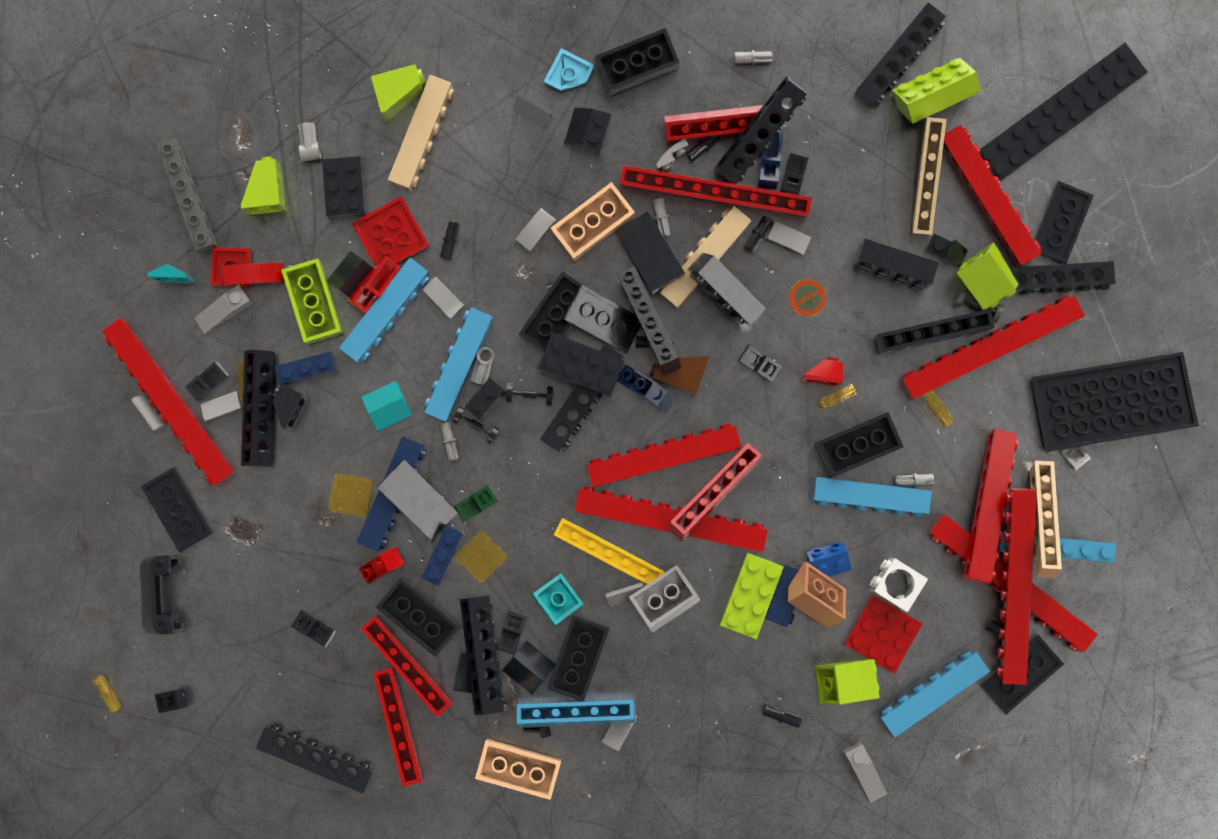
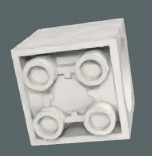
(914, 580)

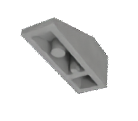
(223, 309)
(865, 772)

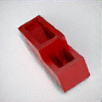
(252, 273)
(373, 285)

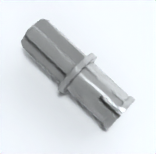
(753, 57)
(661, 216)
(449, 441)
(914, 480)

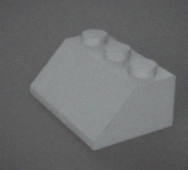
(664, 598)

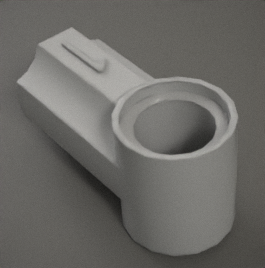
(309, 148)
(482, 368)

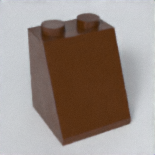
(684, 379)

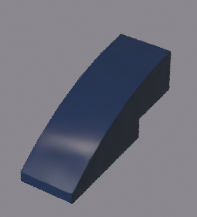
(771, 162)

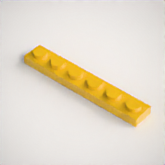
(607, 552)

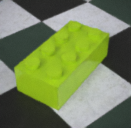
(936, 90)
(312, 301)
(751, 595)

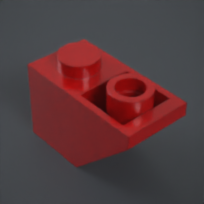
(381, 565)

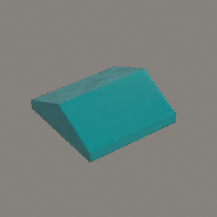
(169, 274)
(386, 406)
(557, 599)

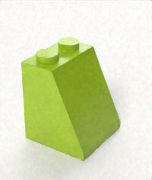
(397, 89)
(264, 188)
(988, 277)
(847, 682)

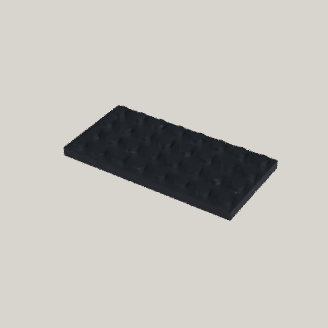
(1114, 402)

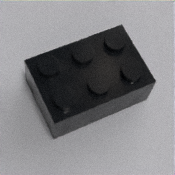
(344, 187)

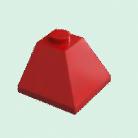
(825, 373)

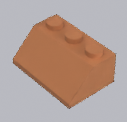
(818, 596)

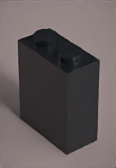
(485, 400)

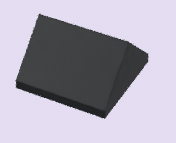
(349, 274)
(529, 667)

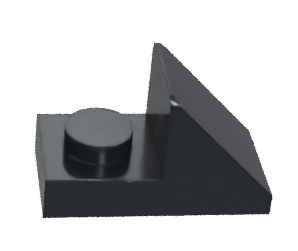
(947, 250)
(171, 700)

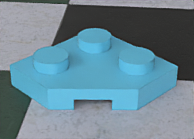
(568, 71)

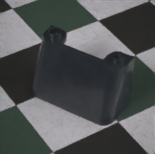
(151, 595)

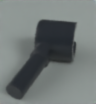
(544, 731)

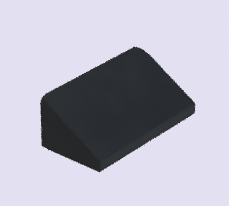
(462, 678)

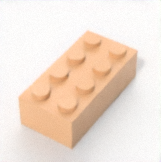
(592, 221)
(518, 769)

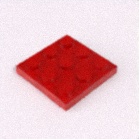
(390, 232)
(883, 634)

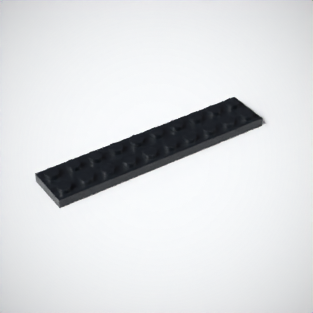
(1062, 111)

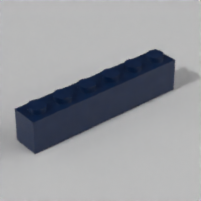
(383, 511)

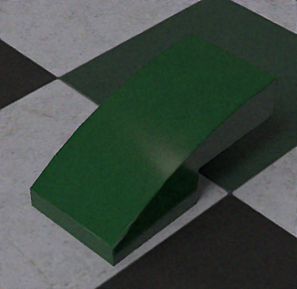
(475, 503)

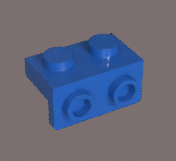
(830, 559)

